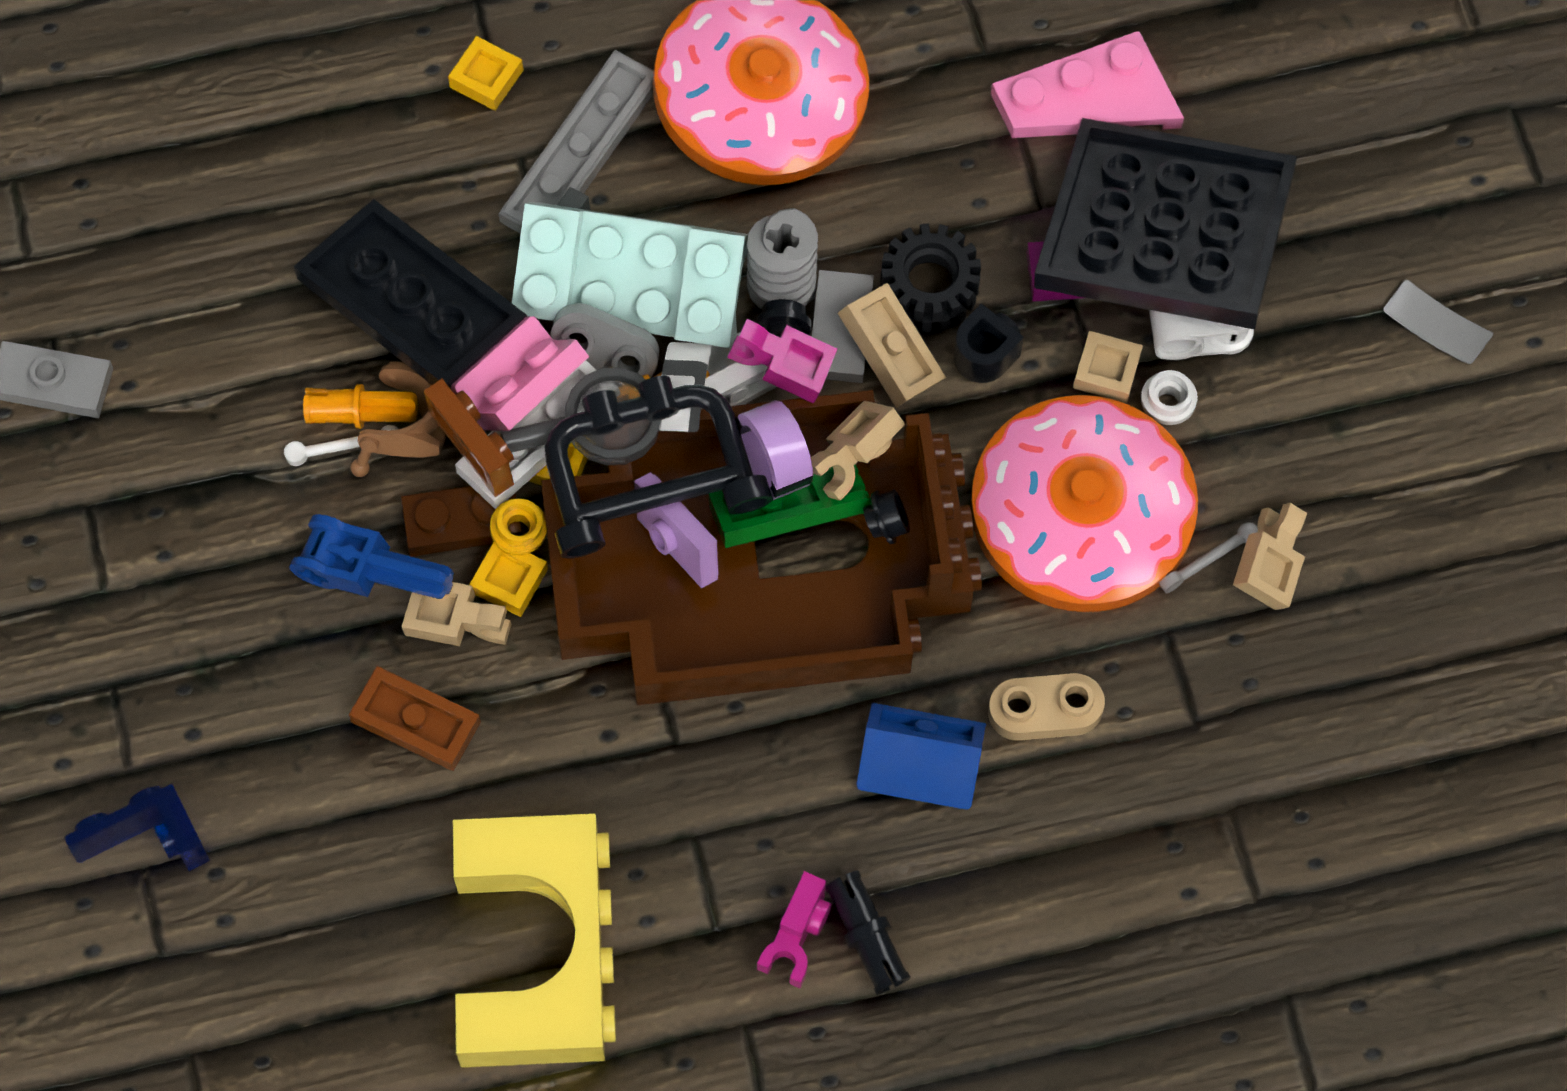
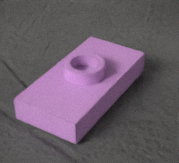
(682, 536)

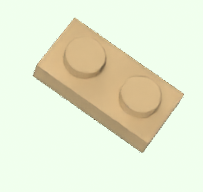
(891, 345)

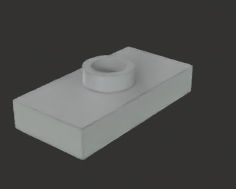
(53, 379)

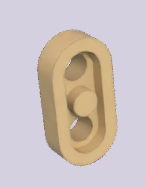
(1048, 710)

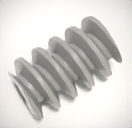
(782, 258)

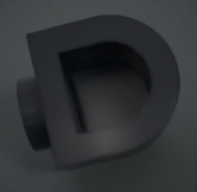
(986, 345)

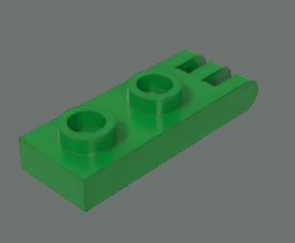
(788, 513)

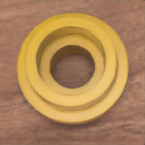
(518, 511)

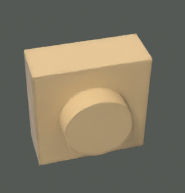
(1107, 366)

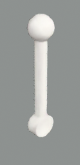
(297, 453)

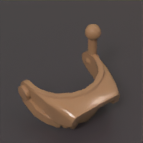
(415, 441)

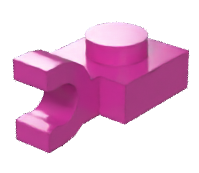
(792, 360)
(803, 916)

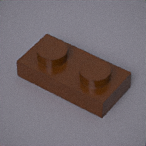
(448, 520)

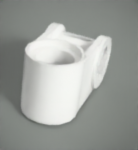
(1184, 337)

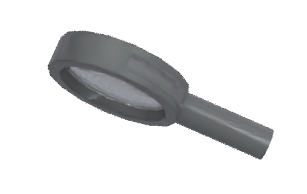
(609, 449)

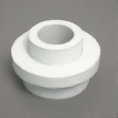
(1174, 384)

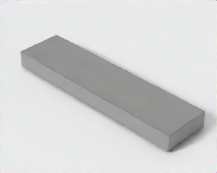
(585, 137)

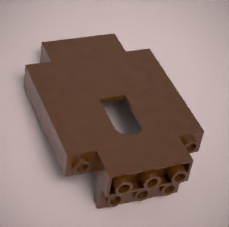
(771, 630)

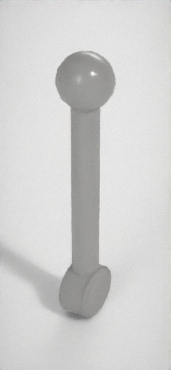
(1176, 578)

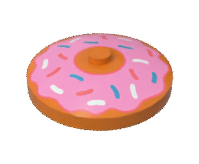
(760, 88)
(1083, 503)

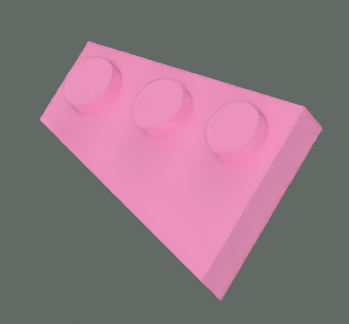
(1104, 84)

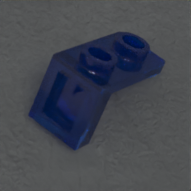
(145, 810)

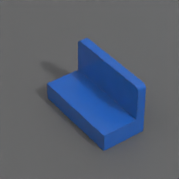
(920, 756)

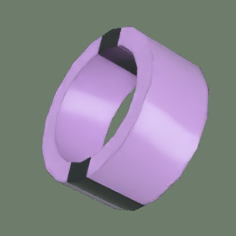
(776, 448)

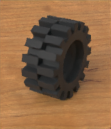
(940, 250)

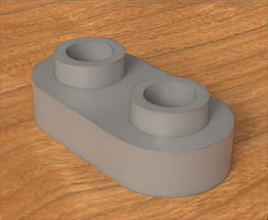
(607, 338)

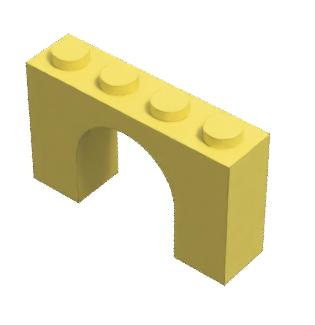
(566, 1014)

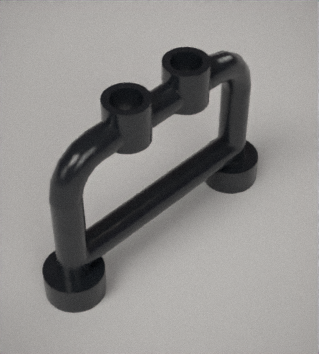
(657, 401)

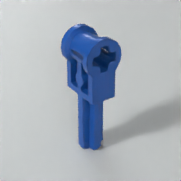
(358, 557)

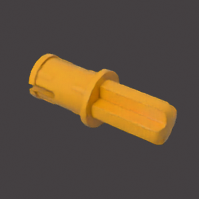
(358, 406)

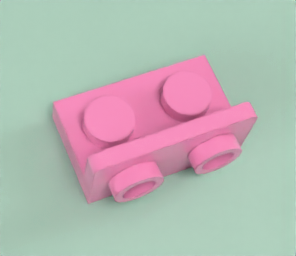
(518, 374)

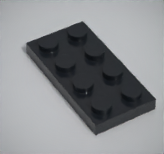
(408, 294)

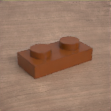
(458, 419)
(415, 718)

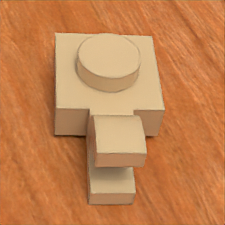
(858, 438)
(1268, 562)
(451, 616)

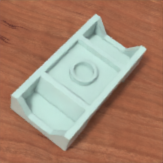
(639, 269)

